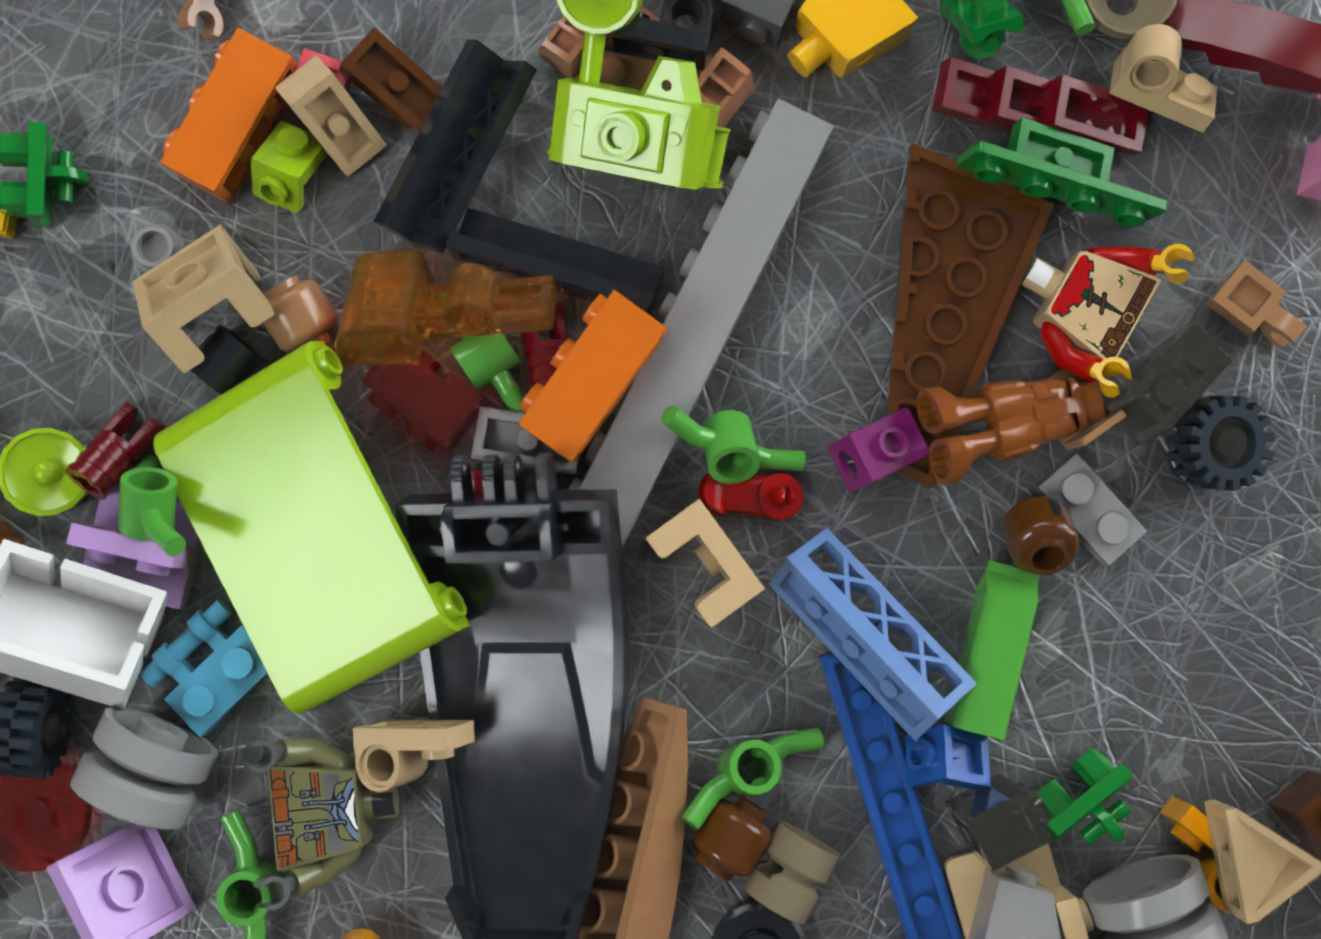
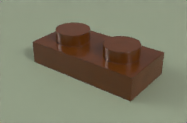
(392, 80)

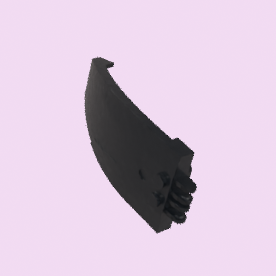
(538, 679)

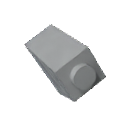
(1014, 907)

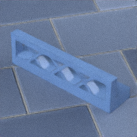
(861, 637)

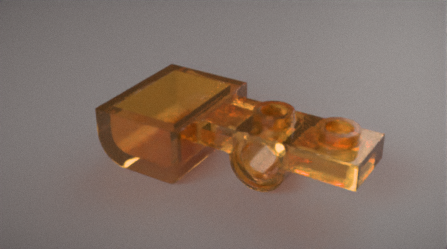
(397, 306)

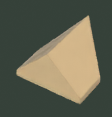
(1254, 863)

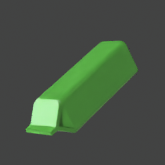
(995, 649)

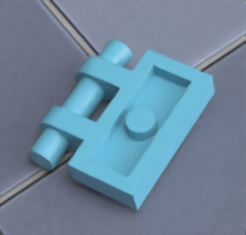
(219, 682)

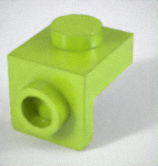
(285, 166)

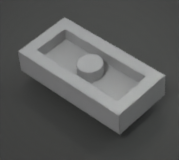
(1096, 512)

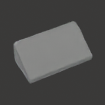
(501, 434)

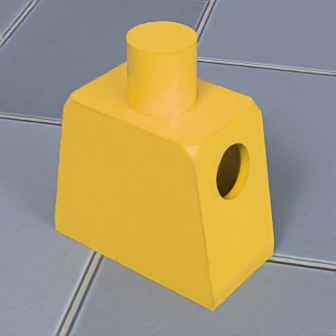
(848, 33)

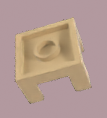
(192, 284)
(716, 554)

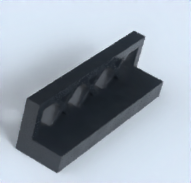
(452, 146)
(575, 266)

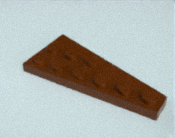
(955, 282)

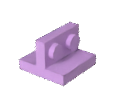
(135, 559)
(122, 886)

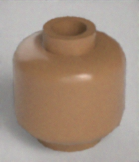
(300, 314)

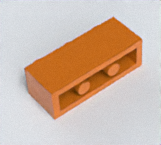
(229, 116)
(591, 374)

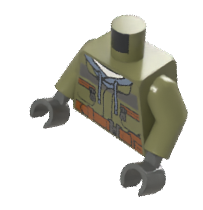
(317, 813)

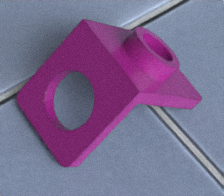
(879, 449)

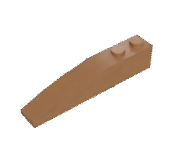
(645, 832)

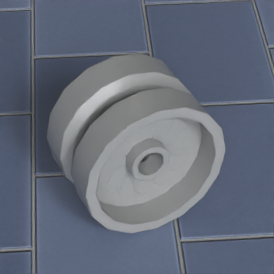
(143, 768)
(1155, 901)

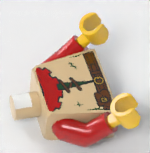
(1097, 304)

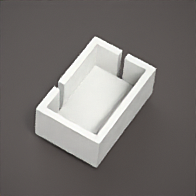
(75, 636)

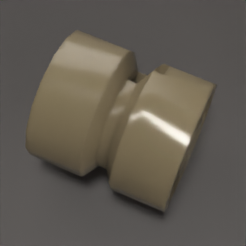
(792, 872)

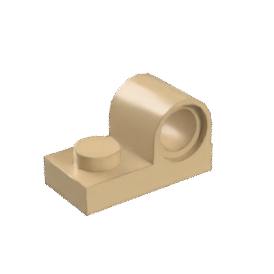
(1160, 83)
(331, 115)
(409, 745)

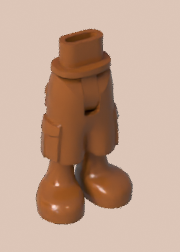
(1016, 419)

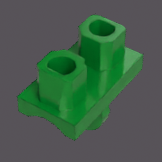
(981, 24)
(35, 152)
(1103, 782)

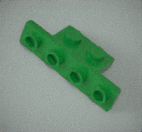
(1060, 167)

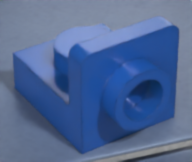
(948, 758)

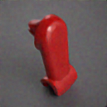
(762, 496)

